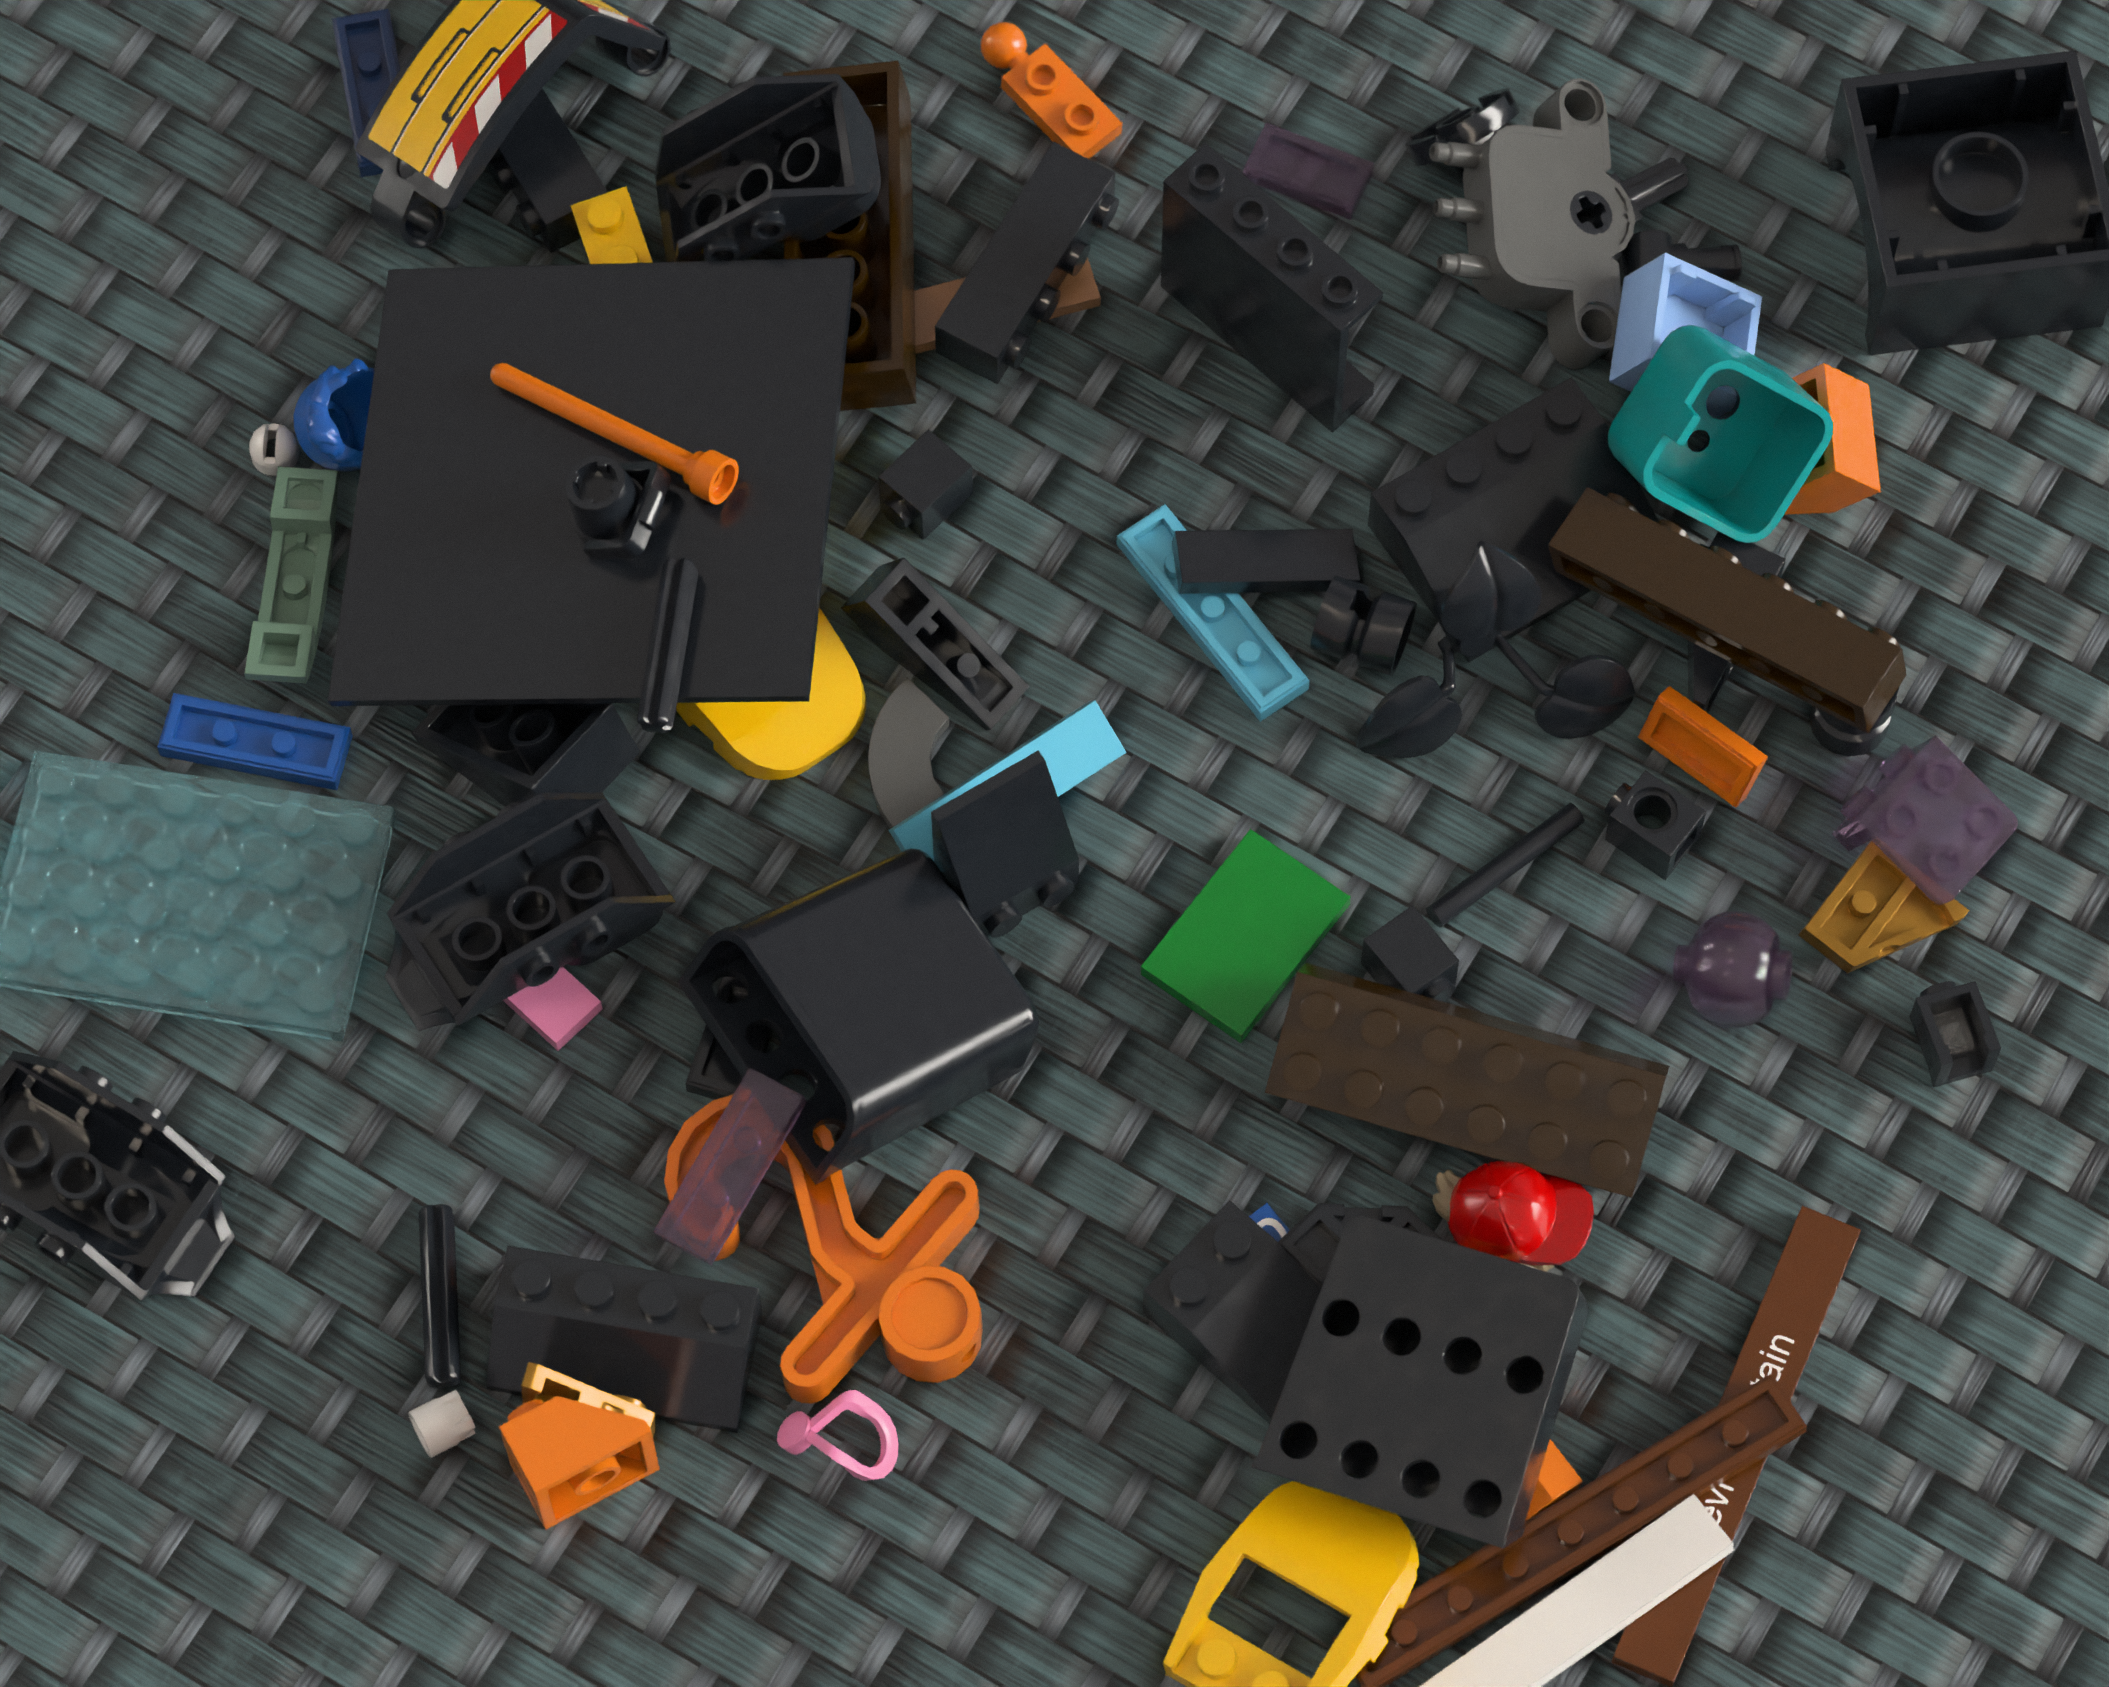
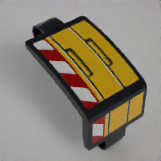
(469, 90)

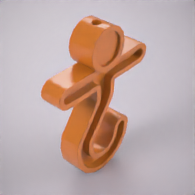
(867, 1283)

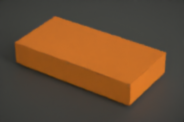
(1702, 746)

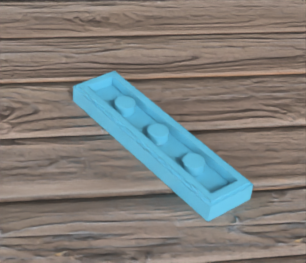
(1216, 621)
(1072, 750)

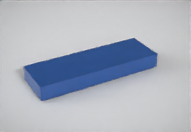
(255, 741)

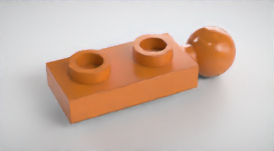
(1049, 92)

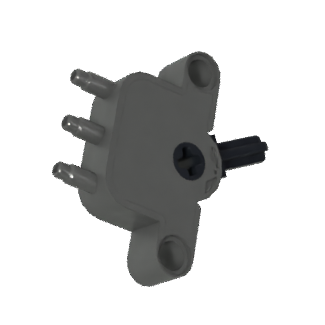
(1552, 219)

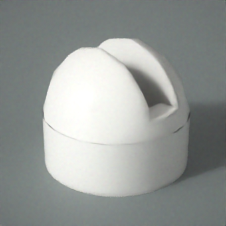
(285, 448)

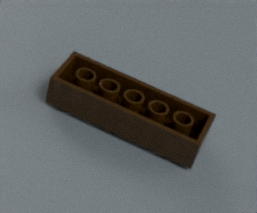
(882, 311)
(1467, 1079)

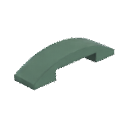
(295, 577)

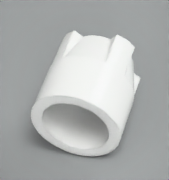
(442, 1423)

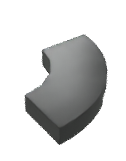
(903, 752)

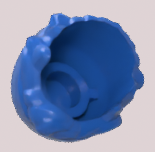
(334, 416)

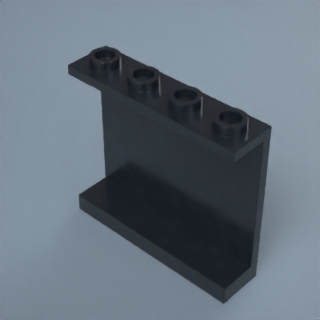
(1264, 284)

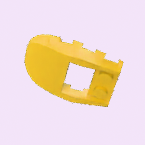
(789, 737)
(1327, 1547)

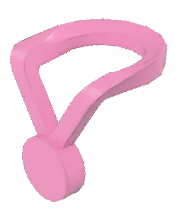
(801, 1430)

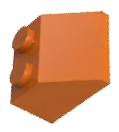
(1849, 464)
(575, 1454)

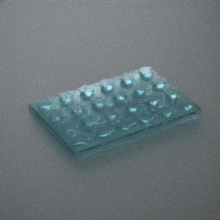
(190, 895)

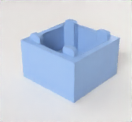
(1674, 295)

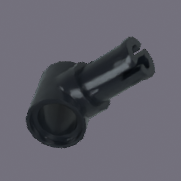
(1650, 244)

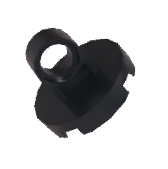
(1465, 126)

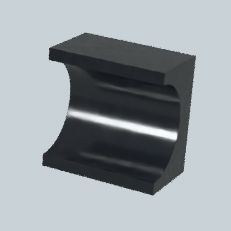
(1976, 200)

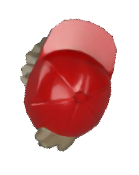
(1516, 1213)

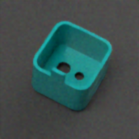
(1752, 454)

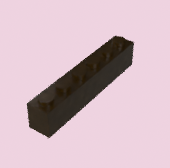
(1728, 608)

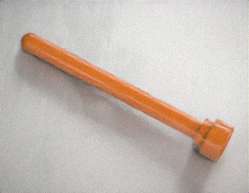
(707, 473)

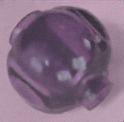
(1734, 969)

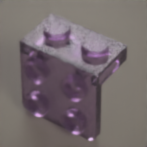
(1929, 819)

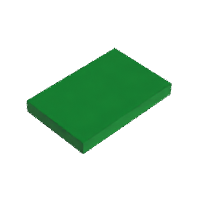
(1245, 935)

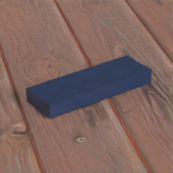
(367, 68)

